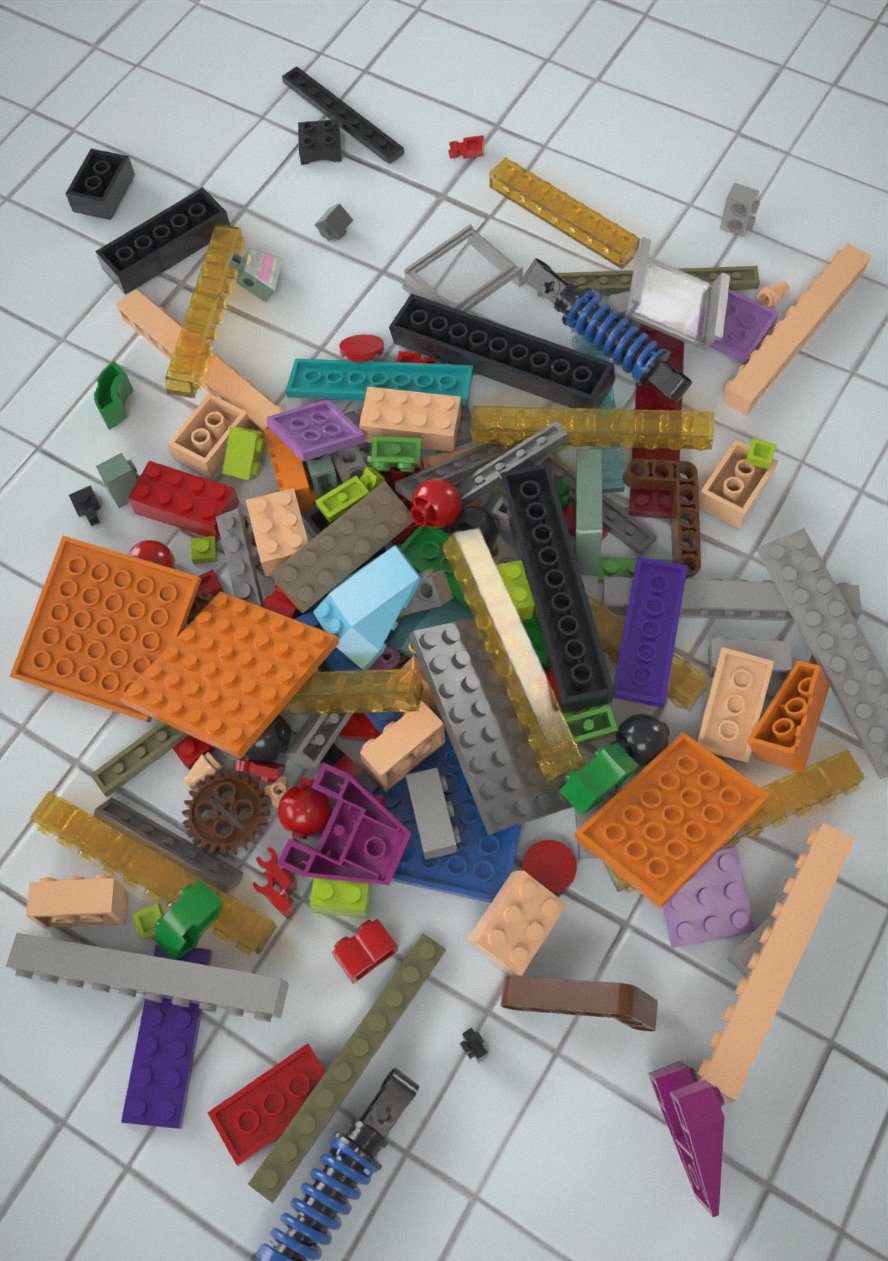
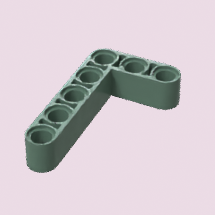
(588, 510)

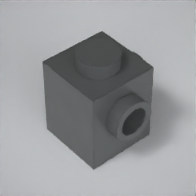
(334, 223)

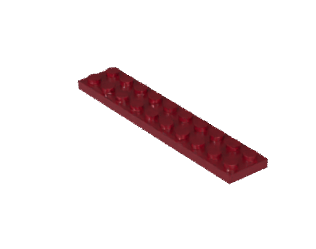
(648, 501)

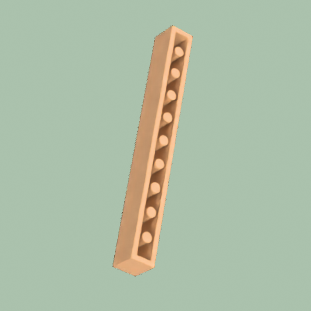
(796, 329)
(219, 378)
(777, 961)

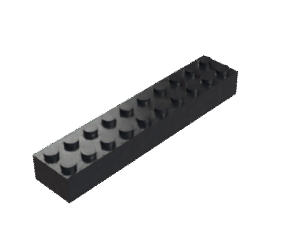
(503, 353)
(557, 589)

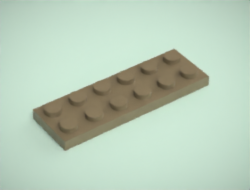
(342, 547)

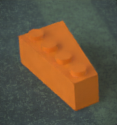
(290, 472)
(792, 718)

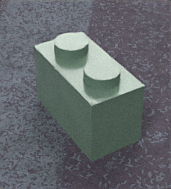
(119, 478)

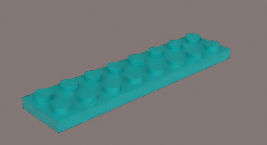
(351, 379)

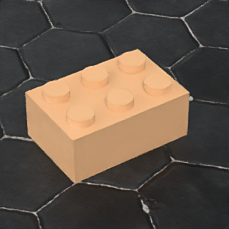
(205, 434)
(735, 486)
(276, 527)
(402, 746)
(77, 902)
(516, 923)

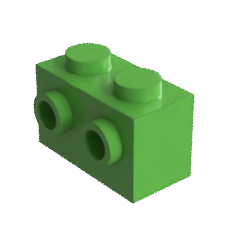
(592, 725)

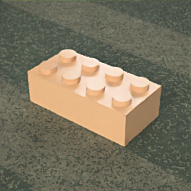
(412, 415)

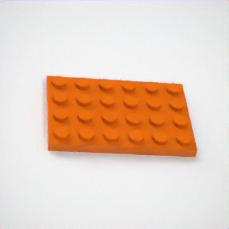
(671, 819)

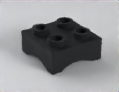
(319, 141)

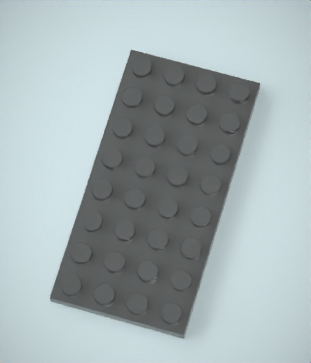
(485, 728)

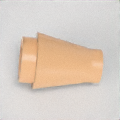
(771, 295)
(205, 765)

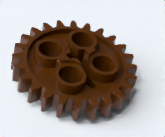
(207, 830)

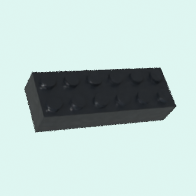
(162, 240)

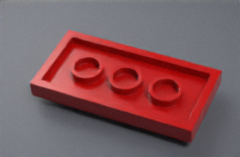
(266, 1105)

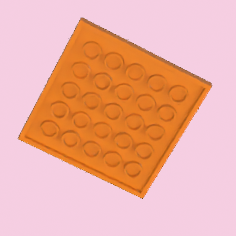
(102, 623)
(230, 673)

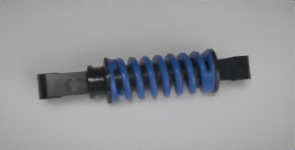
(608, 334)
(351, 1163)

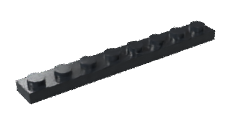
(348, 118)

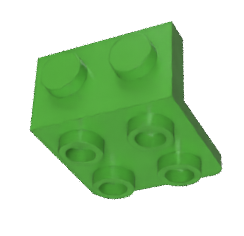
(395, 452)

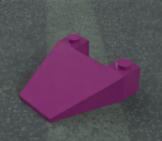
(359, 841)
(696, 1127)

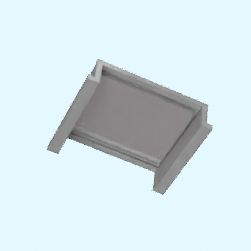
(461, 271)
(677, 301)

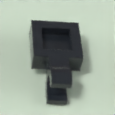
(85, 504)
(473, 1045)

